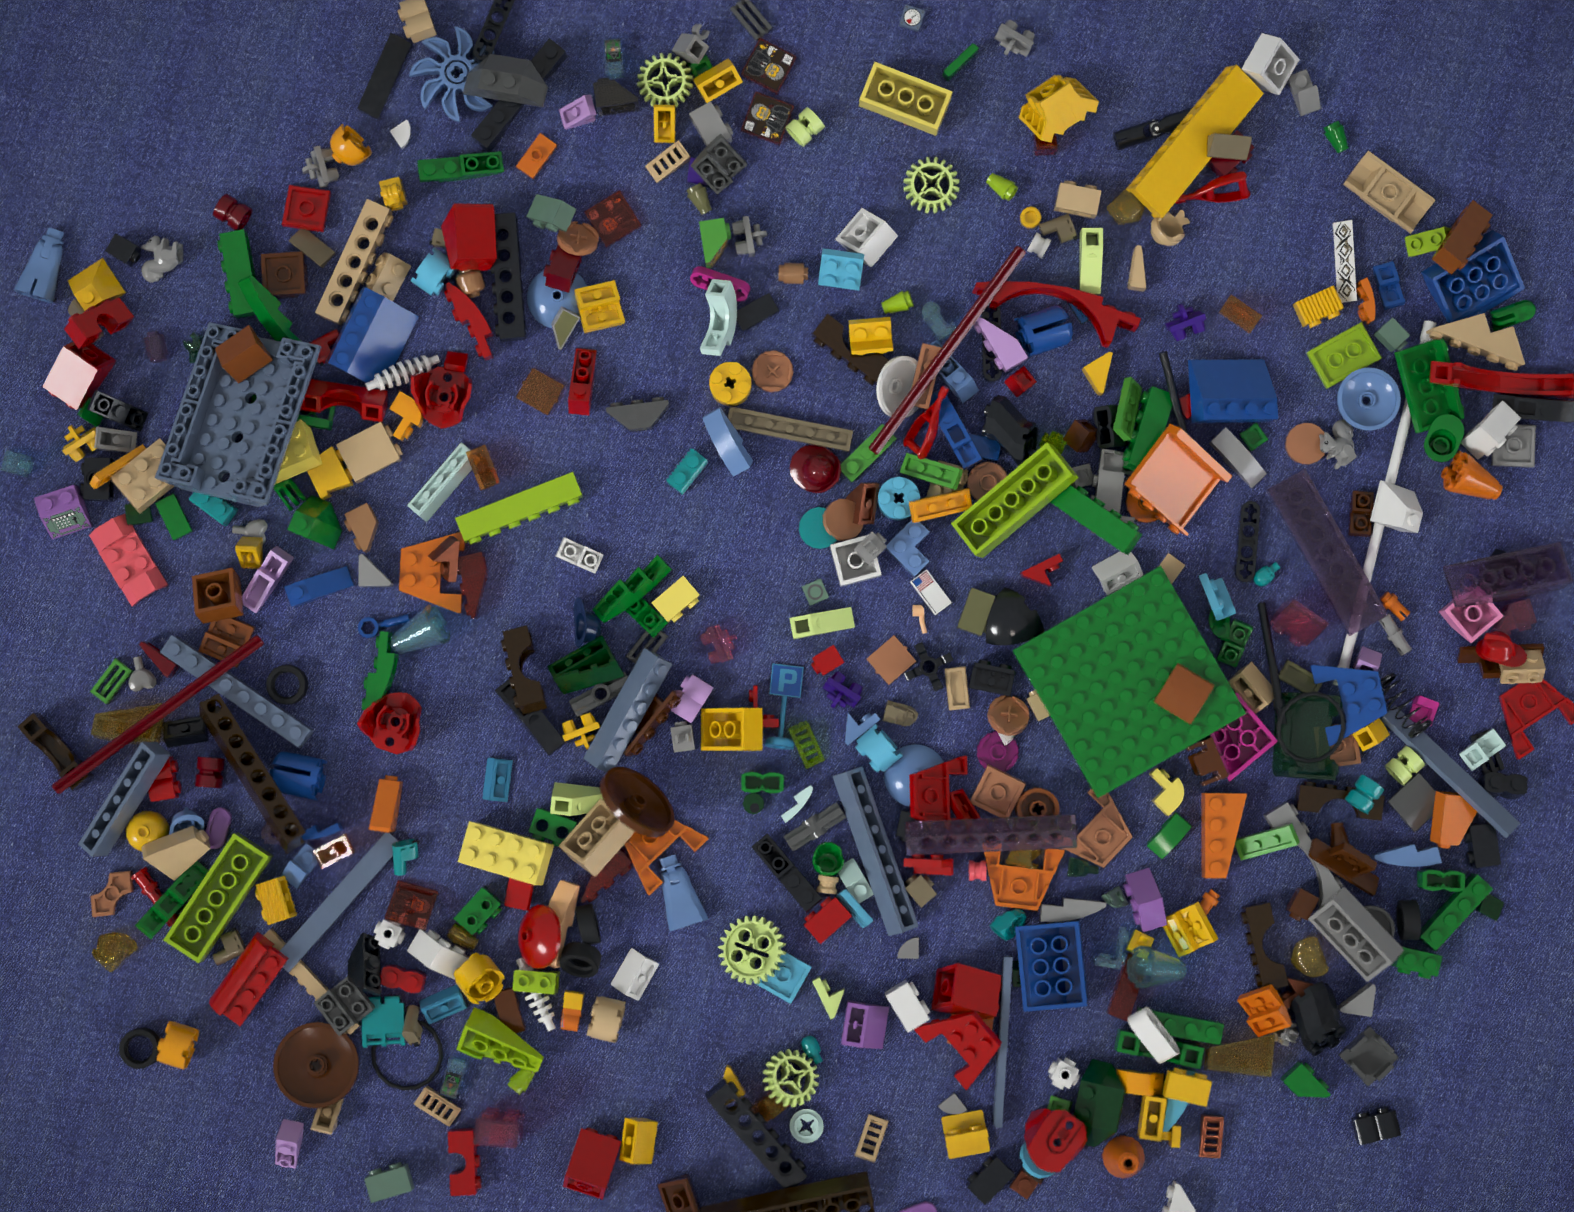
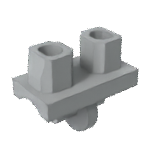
(1013, 40)
(319, 158)
(747, 246)

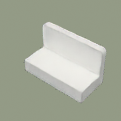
(1117, 571)
(634, 974)

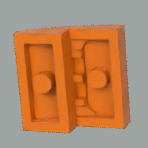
(1265, 1010)

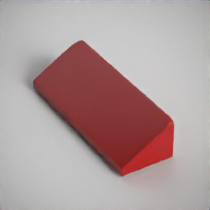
(518, 894)

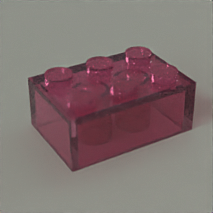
(499, 1128)

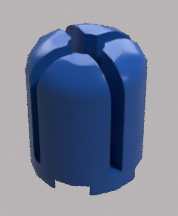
(1047, 339)
(298, 774)

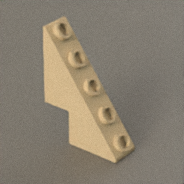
(1476, 337)

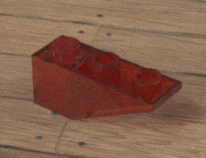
(474, 577)
(617, 865)

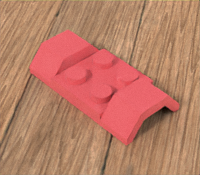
(127, 559)

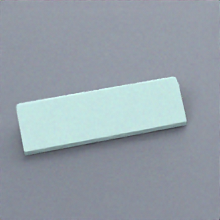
(441, 483)

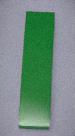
(266, 309)
(627, 593)
(172, 900)

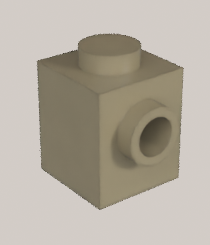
(920, 889)

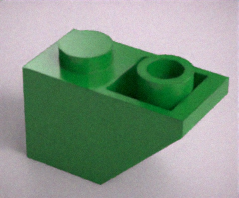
(1303, 1083)

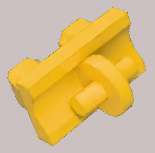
(73, 448)
(589, 725)

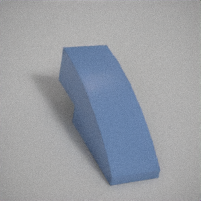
(727, 442)
(1409, 856)

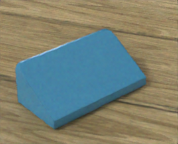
(497, 779)
(442, 1004)

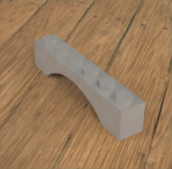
(1287, 814)

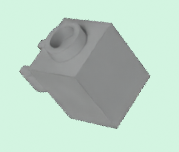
(690, 46)
(871, 547)
(682, 737)

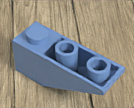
(957, 378)

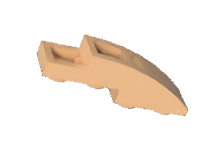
(564, 904)

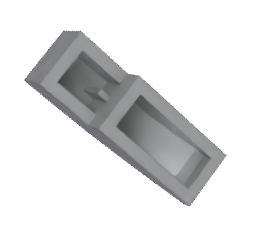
(1238, 457)
(1070, 910)

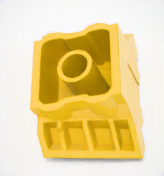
(1056, 106)

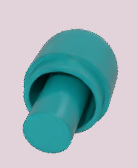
(1266, 574)
(811, 1048)

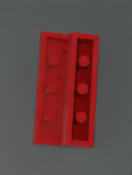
(248, 979)

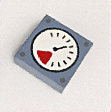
(912, 18)

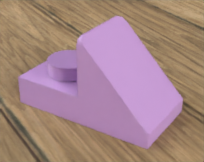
(578, 112)

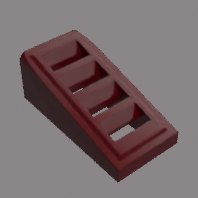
(163, 663)

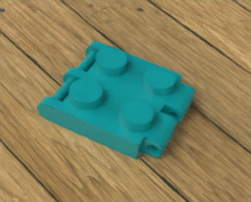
(384, 1022)

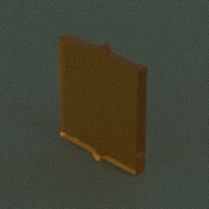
(540, 391)

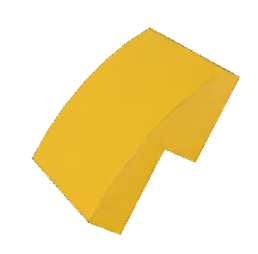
(599, 306)
(1189, 929)

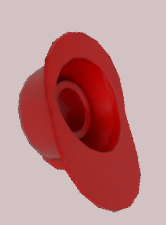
(1500, 649)

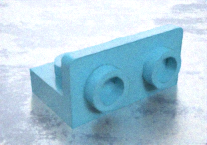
(1218, 597)

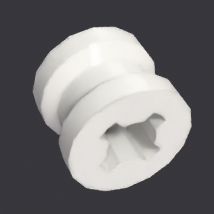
(1039, 245)

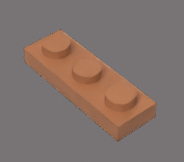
(926, 356)

